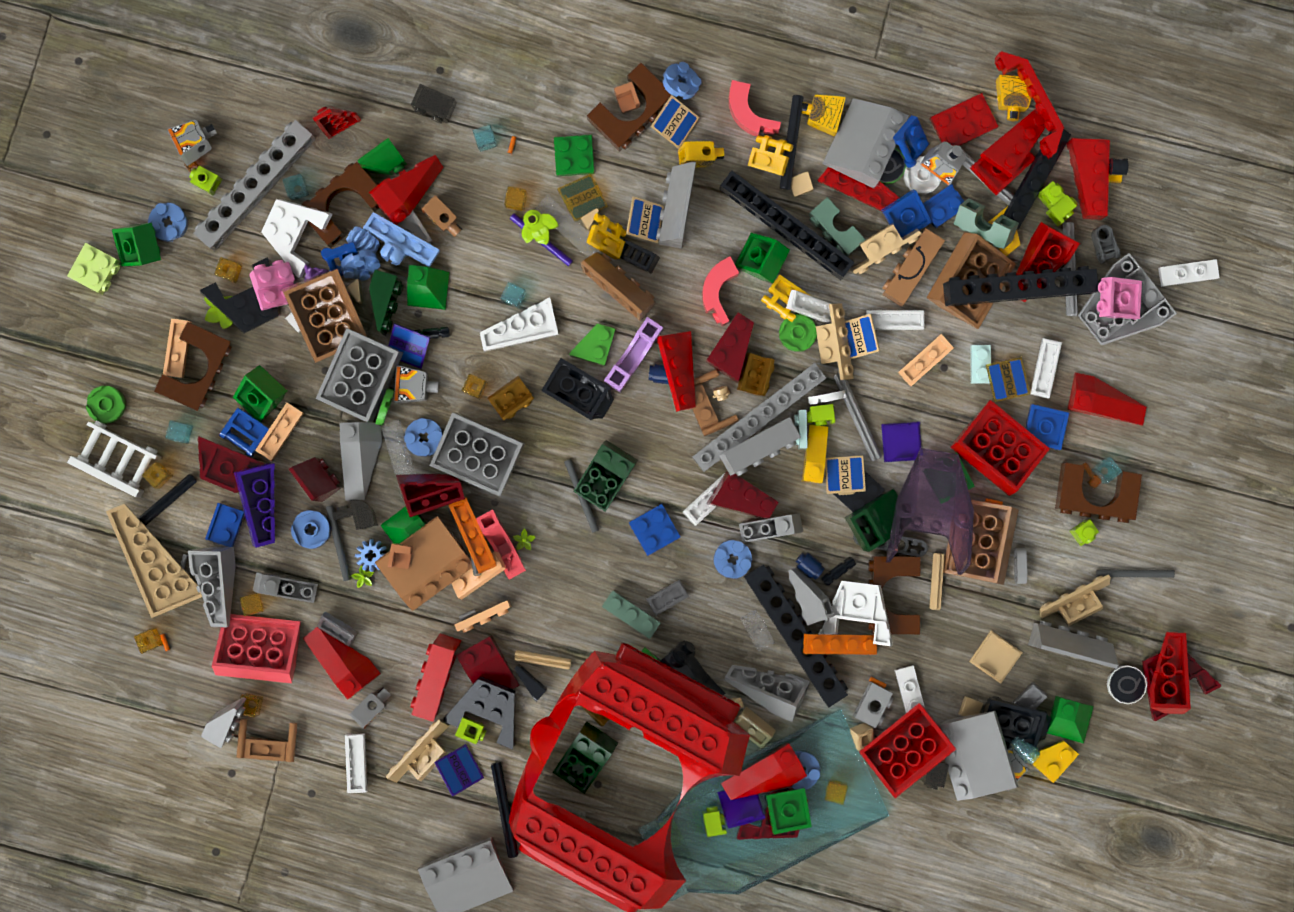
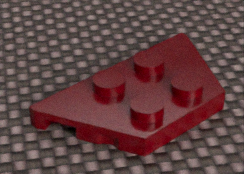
(220, 463)

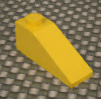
(815, 454)

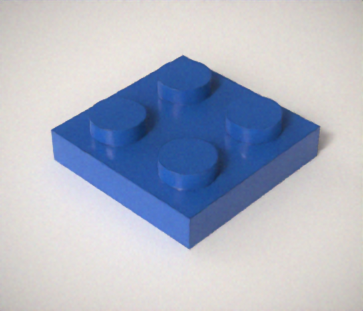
(907, 213)
(1047, 425)
(654, 529)

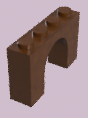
(621, 132)
(353, 180)
(194, 393)
(1071, 497)
(882, 572)

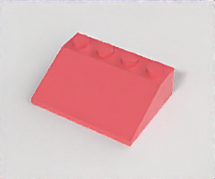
(257, 649)

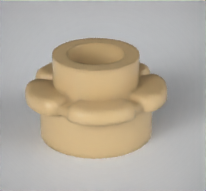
(721, 393)

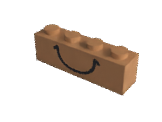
(913, 267)

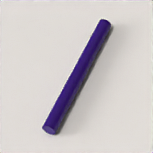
(550, 247)

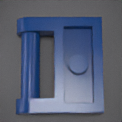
(915, 138)
(341, 252)
(247, 426)

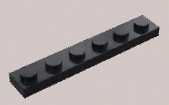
(1033, 182)

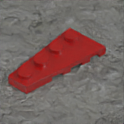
(1014, 145)
(875, 197)
(678, 364)

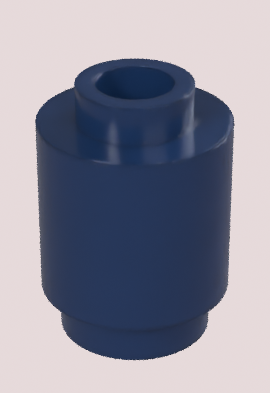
(658, 374)
(809, 565)

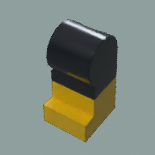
(1117, 169)

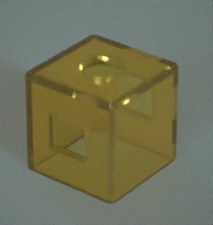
(515, 198)
(233, 273)
(468, 384)
(155, 468)
(251, 604)
(143, 644)
(252, 712)
(836, 791)

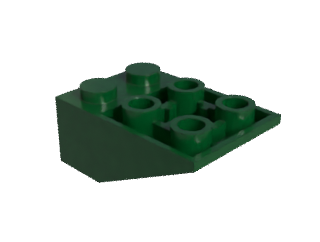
(384, 294)
(605, 475)
(874, 521)
(585, 757)

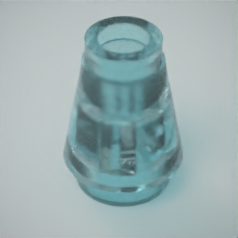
(1026, 751)

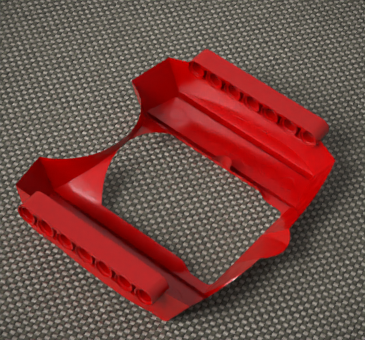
(670, 713)

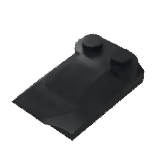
(578, 390)
(683, 660)
(1019, 720)

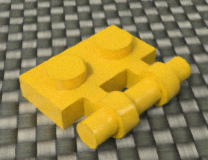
(769, 161)
(605, 241)
(781, 290)

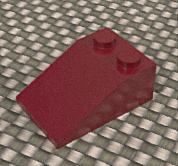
(315, 479)
(488, 662)

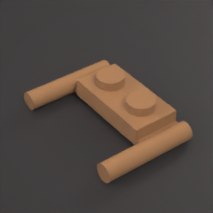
(704, 411)
(266, 749)

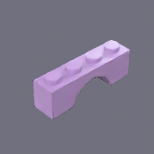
(634, 354)

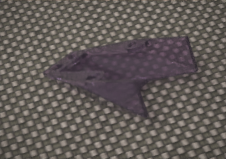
(936, 503)

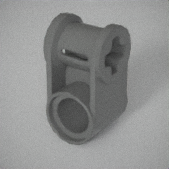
(1105, 245)

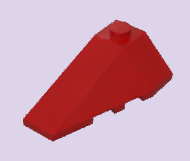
(335, 120)
(402, 194)
(1099, 399)
(771, 772)

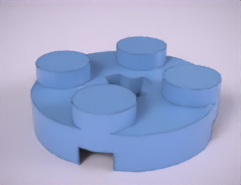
(687, 75)
(178, 217)
(360, 265)
(413, 439)
(301, 524)
(742, 564)
(812, 770)

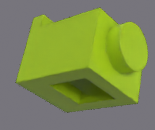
(210, 183)
(1051, 194)
(1062, 209)
(821, 414)
(1084, 532)
(464, 733)
(713, 821)

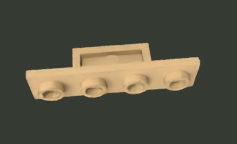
(882, 244)
(834, 342)
(1079, 603)
(422, 755)

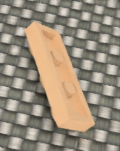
(176, 350)
(925, 360)
(279, 431)
(469, 583)
(483, 617)

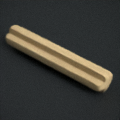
(936, 581)
(542, 659)

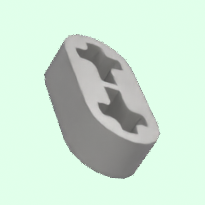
(1020, 565)

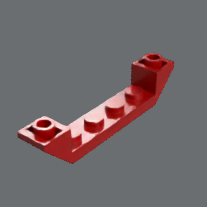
(1006, 63)

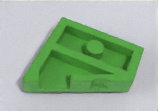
(595, 345)

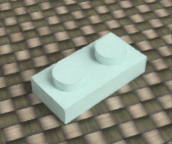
(980, 356)
(800, 420)

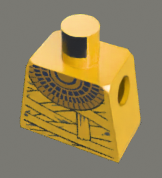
(1012, 96)
(824, 113)
(700, 152)

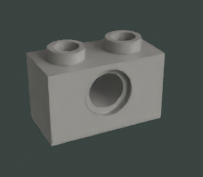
(863, 710)

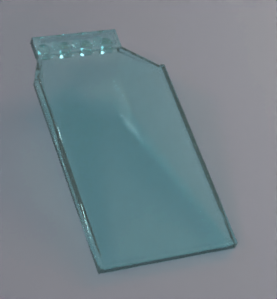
(734, 865)

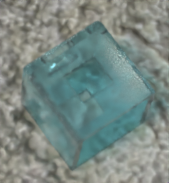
(485, 138)
(290, 184)
(513, 295)
(178, 432)
(1112, 471)

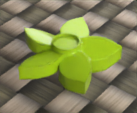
(523, 540)
(363, 577)

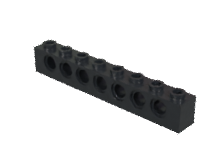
(786, 225)
(1086, 278)
(829, 695)

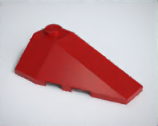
(1046, 250)
(342, 663)
(1170, 680)

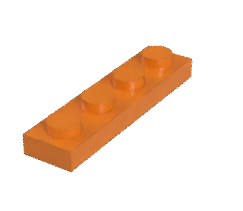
(472, 535)
(839, 644)

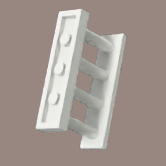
(116, 477)

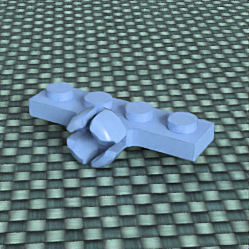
(399, 242)

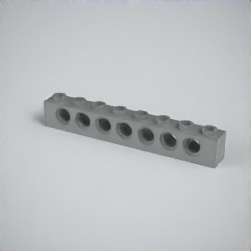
(253, 196)
(759, 417)

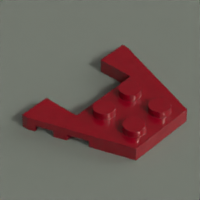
(1203, 678)
(751, 831)

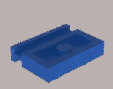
(943, 206)
(225, 525)

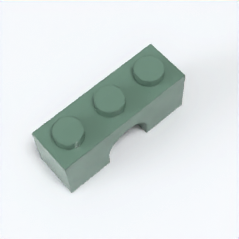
(823, 216)
(971, 219)
(631, 614)

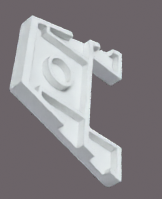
(286, 227)
(860, 603)

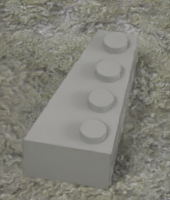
(760, 446)

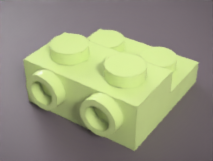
(94, 269)

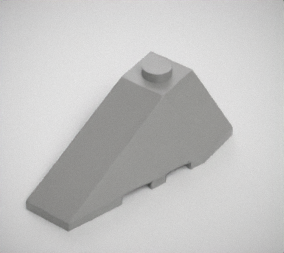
(359, 454)
(215, 579)
(775, 692)

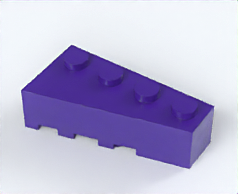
(258, 502)

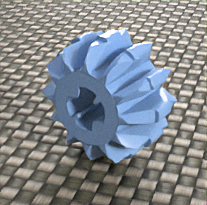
(363, 239)
(367, 550)

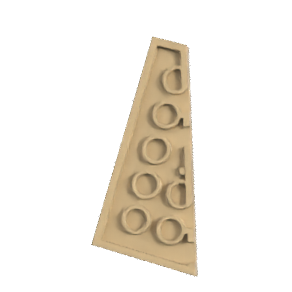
(155, 570)

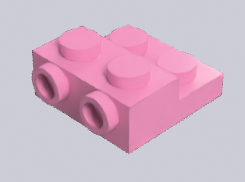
(269, 283)
(1119, 298)

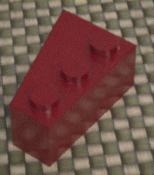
(732, 347)
(428, 491)
(741, 496)

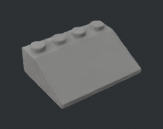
(865, 141)
(677, 205)
(359, 375)
(477, 454)
(1073, 644)
(981, 757)
(466, 877)

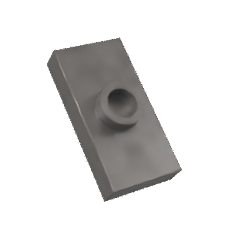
(667, 597)
(337, 629)
(1031, 696)

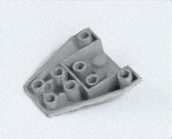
(1153, 313)

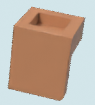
(627, 97)
(400, 556)

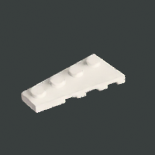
(529, 325)

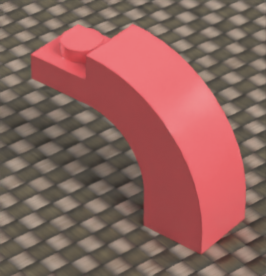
(744, 116)
(719, 275)
(501, 542)

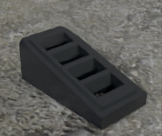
(650, 265)
(534, 686)

